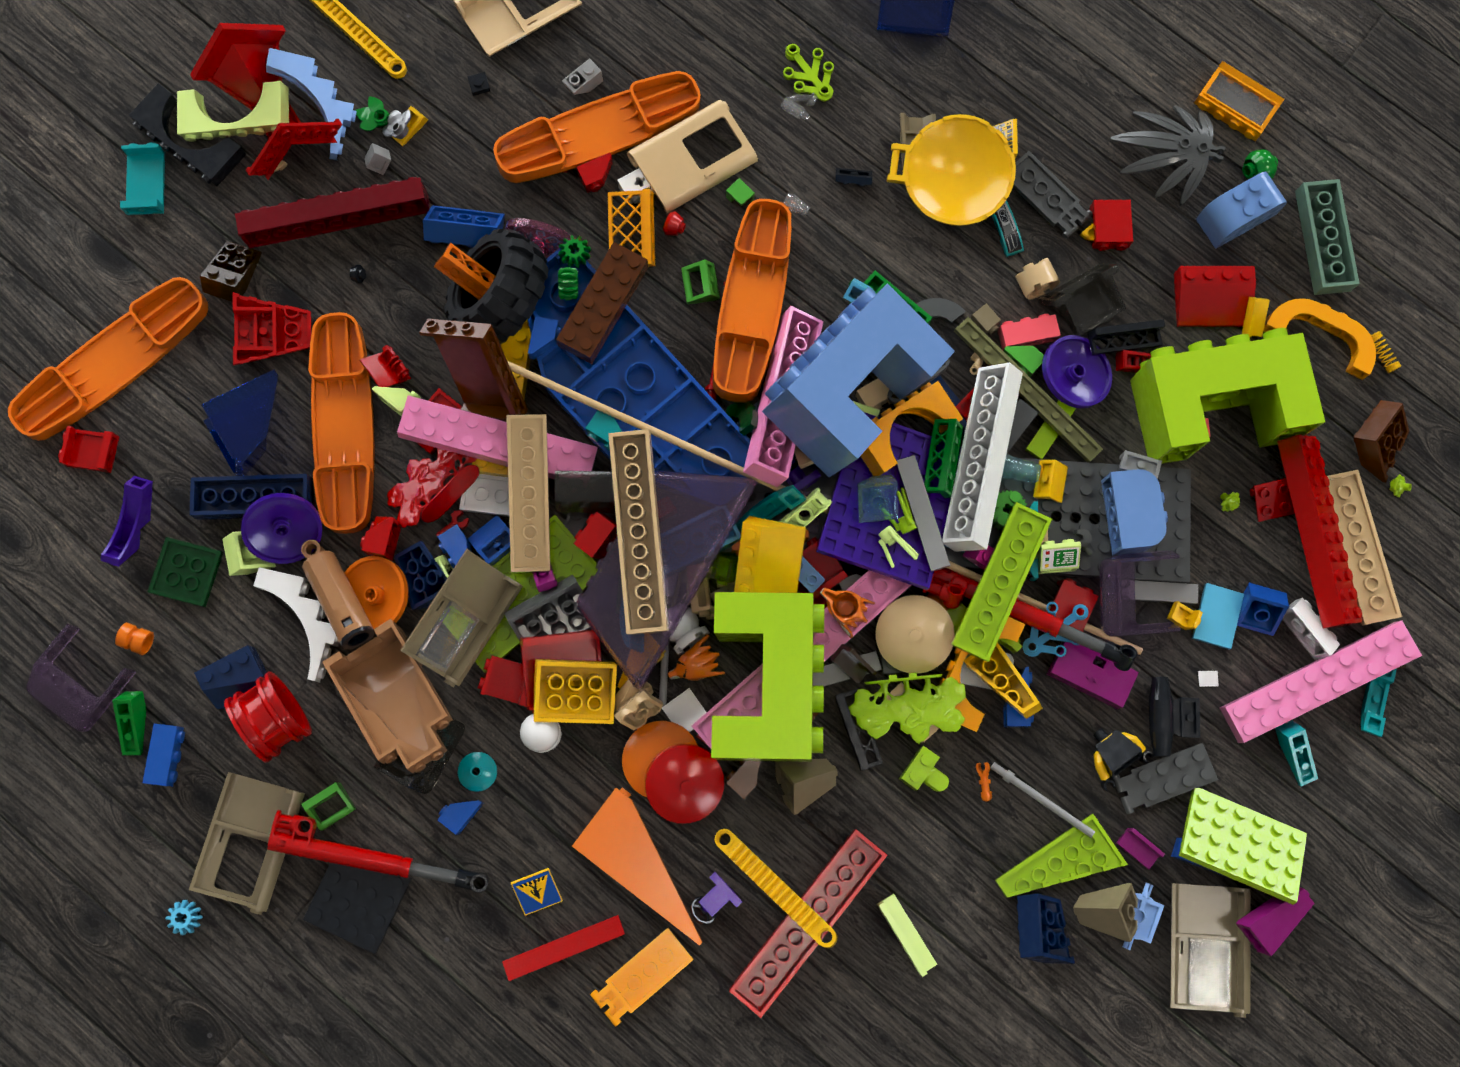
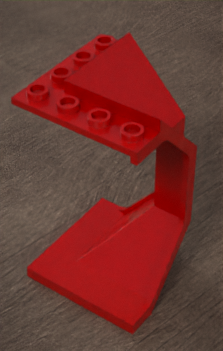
(237, 65)

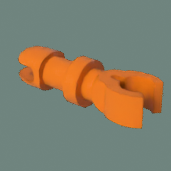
(986, 794)

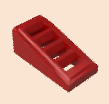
(1124, 360)

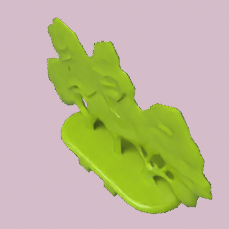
(913, 709)

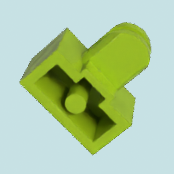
(922, 770)

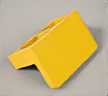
(1255, 316)
(1051, 481)

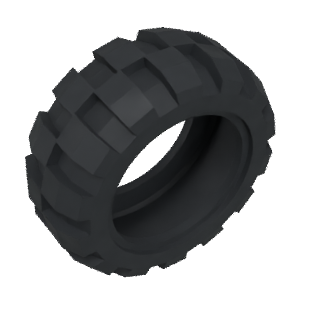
(515, 290)

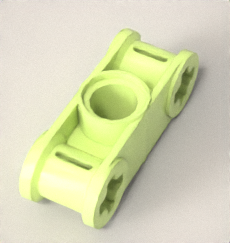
(815, 503)

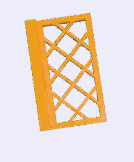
(647, 222)

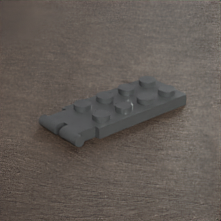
(1049, 195)
(1166, 778)

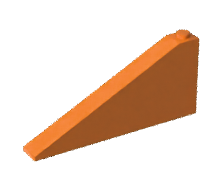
(625, 851)

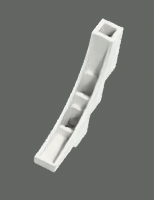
(309, 611)

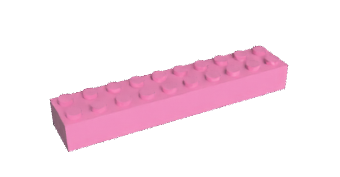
(482, 436)
(769, 448)
(1320, 681)

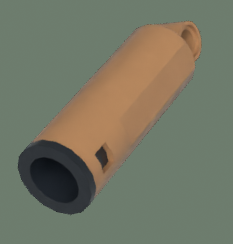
(336, 596)

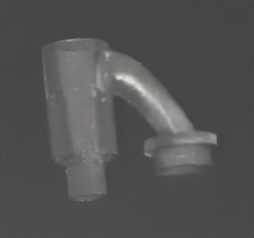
(789, 105)

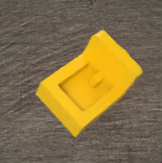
(1184, 616)

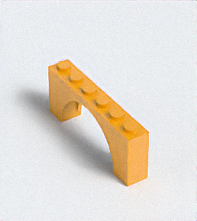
(930, 404)
(973, 716)

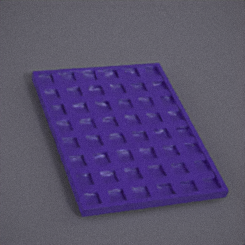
(858, 542)

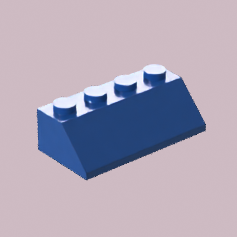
(459, 225)

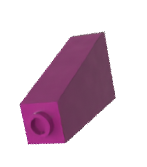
(1274, 921)

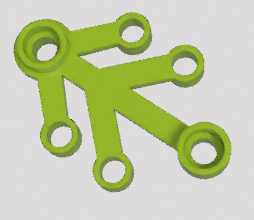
(809, 74)

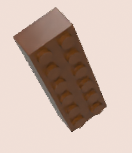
(602, 303)

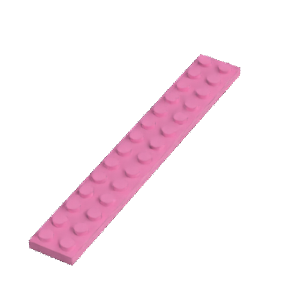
(747, 696)

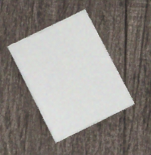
(1208, 678)

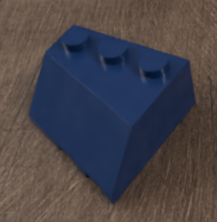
(422, 574)
(231, 674)
(1042, 930)

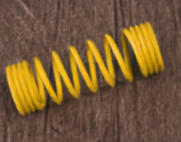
(1389, 368)

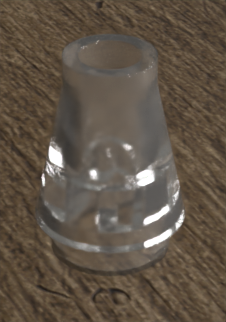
(795, 204)

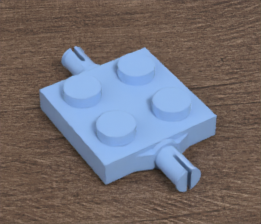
(1148, 916)

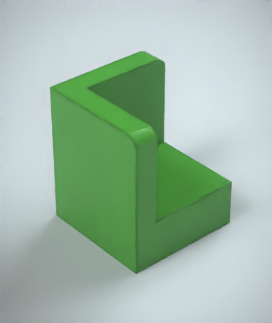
(739, 192)

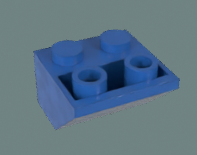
(492, 540)

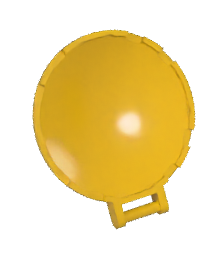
(956, 169)

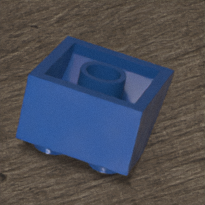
(1262, 609)

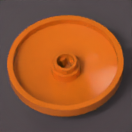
(379, 588)
(646, 745)

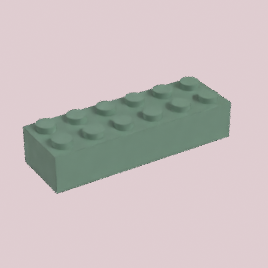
(1327, 237)

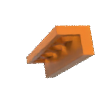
(459, 272)

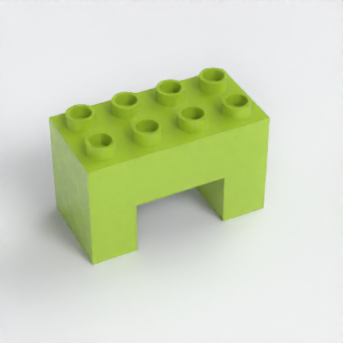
(1265, 374)
(789, 659)

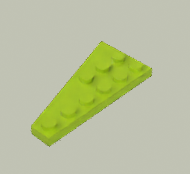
(1063, 860)

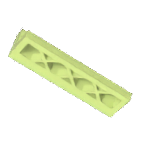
(907, 934)

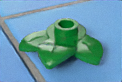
(371, 114)

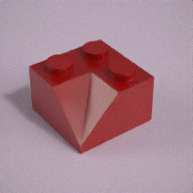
(381, 538)

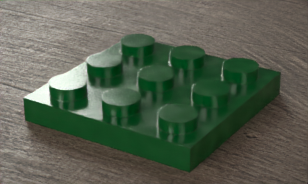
(185, 572)

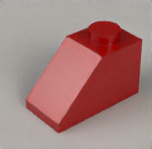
(595, 172)

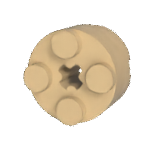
(1037, 279)

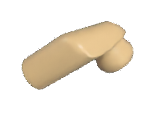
(977, 363)

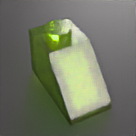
(724, 569)

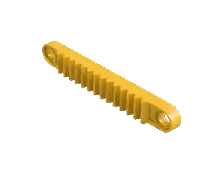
(361, 36)
(775, 888)

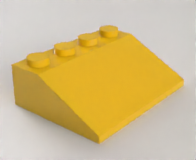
(769, 556)
(574, 691)

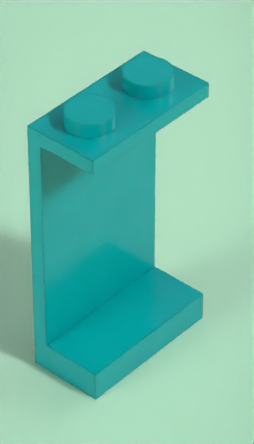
(144, 179)

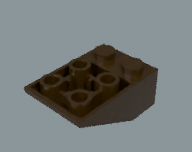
(230, 271)

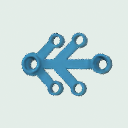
(1045, 637)

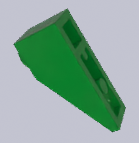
(130, 720)

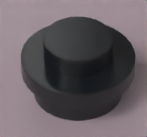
(357, 274)

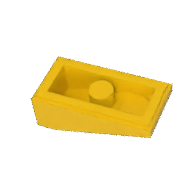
(414, 125)

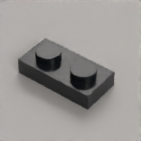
(847, 176)

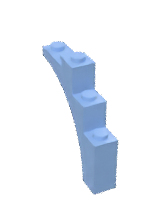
(302, 72)

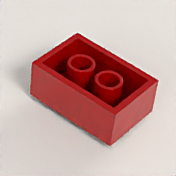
(596, 535)

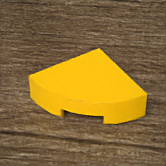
(1088, 233)

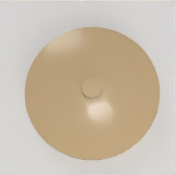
(914, 634)

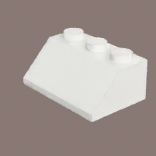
(1309, 629)

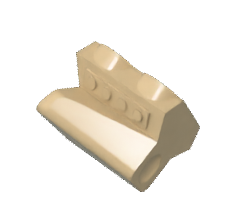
(635, 705)

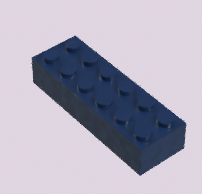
(232, 495)

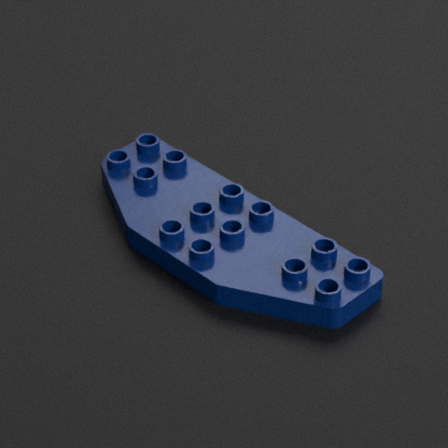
(640, 380)

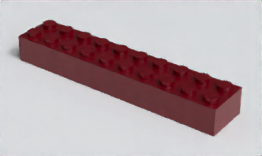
(333, 212)

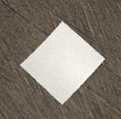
(684, 710)

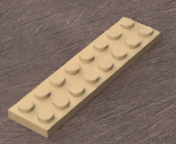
(528, 492)
(1364, 550)

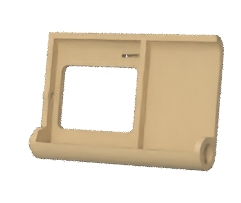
(499, 23)

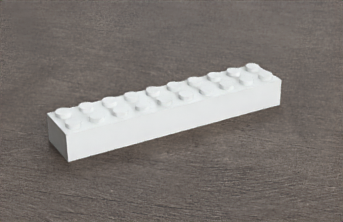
(982, 458)

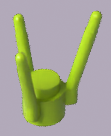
(906, 522)

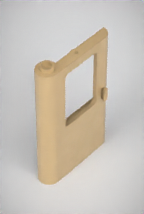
(673, 170)

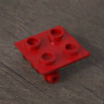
(386, 368)
(1272, 500)

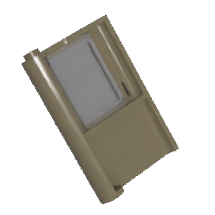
(461, 618)
(1209, 950)

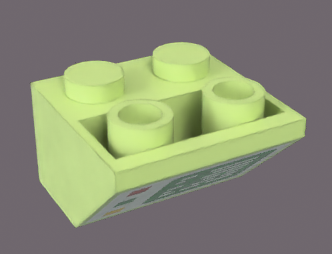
(1058, 556)

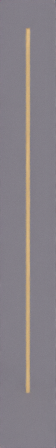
(738, 469)

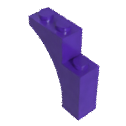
(133, 516)

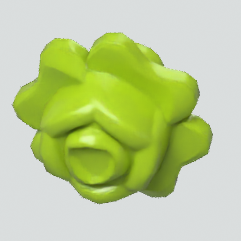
(1399, 485)
(1230, 501)

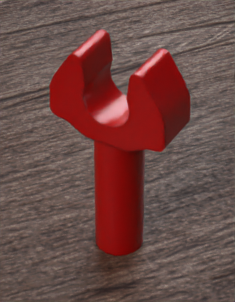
(455, 515)

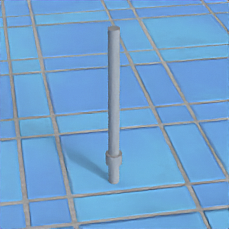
(1009, 777)

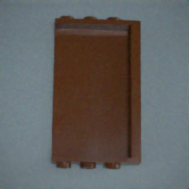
(477, 367)

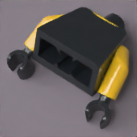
(1116, 753)

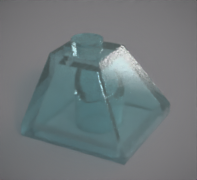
(877, 499)

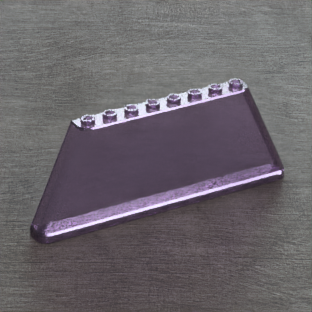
(694, 523)

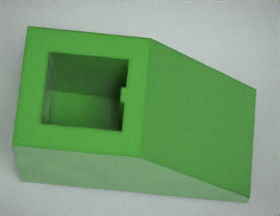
(1026, 357)

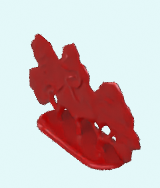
(426, 480)

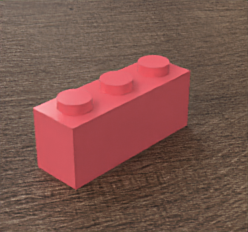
(1029, 331)

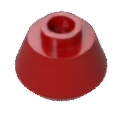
(674, 224)

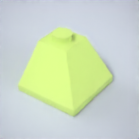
(394, 397)

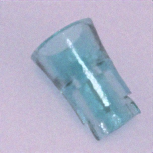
(1020, 469)

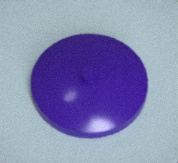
(1075, 373)
(278, 527)

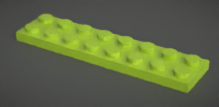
(1001, 582)

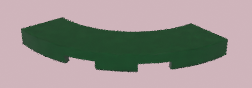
(746, 414)

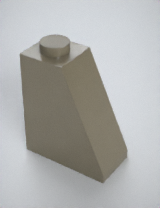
(804, 781)
(1109, 911)

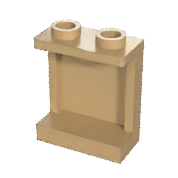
(701, 602)

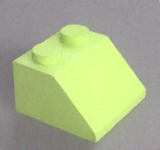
(239, 558)

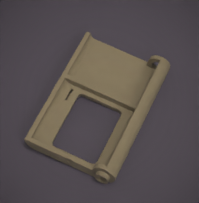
(248, 810)

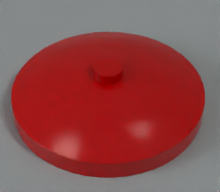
(684, 783)

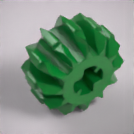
(571, 245)
(568, 283)

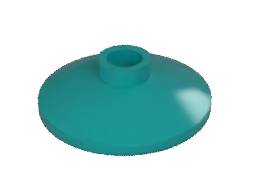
(487, 773)

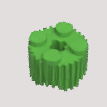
(1005, 500)

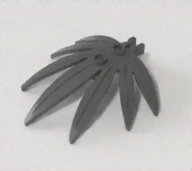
(1192, 146)

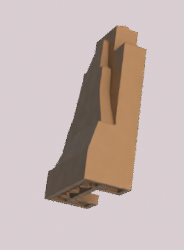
(391, 699)

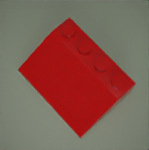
(1213, 295)

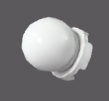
(688, 632)
(540, 735)

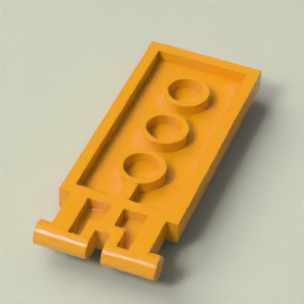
(642, 976)

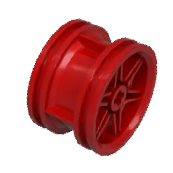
(267, 716)

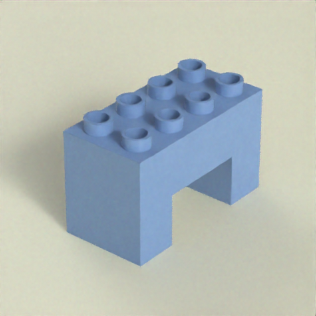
(871, 334)

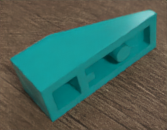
(1297, 751)

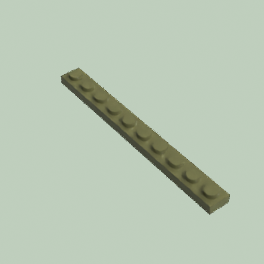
(1031, 392)

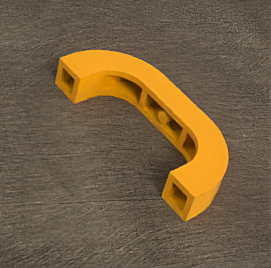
(1337, 323)

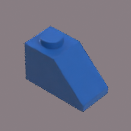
(543, 336)
(458, 815)

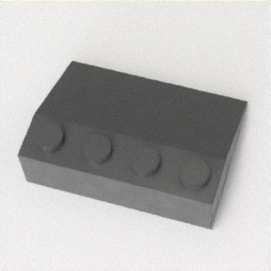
(549, 612)

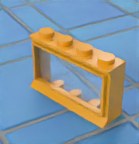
(1238, 101)

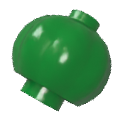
(1258, 162)

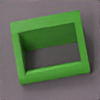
(708, 278)
(322, 797)

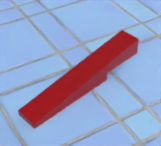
(563, 947)

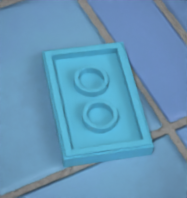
(1219, 616)

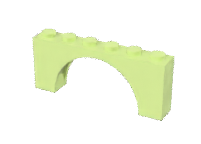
(195, 122)

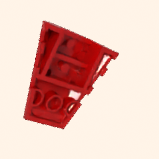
(267, 329)

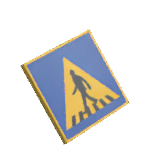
(536, 891)

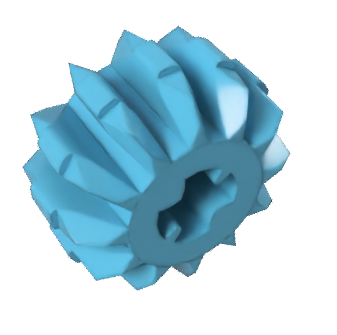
(176, 917)

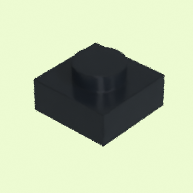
(478, 83)

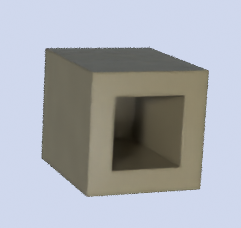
(986, 319)

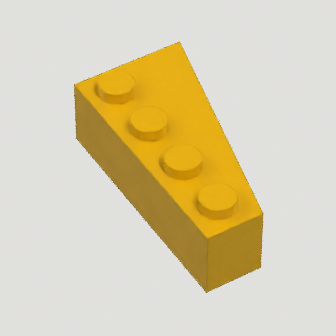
(1005, 681)

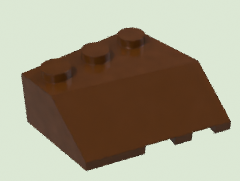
(1381, 437)

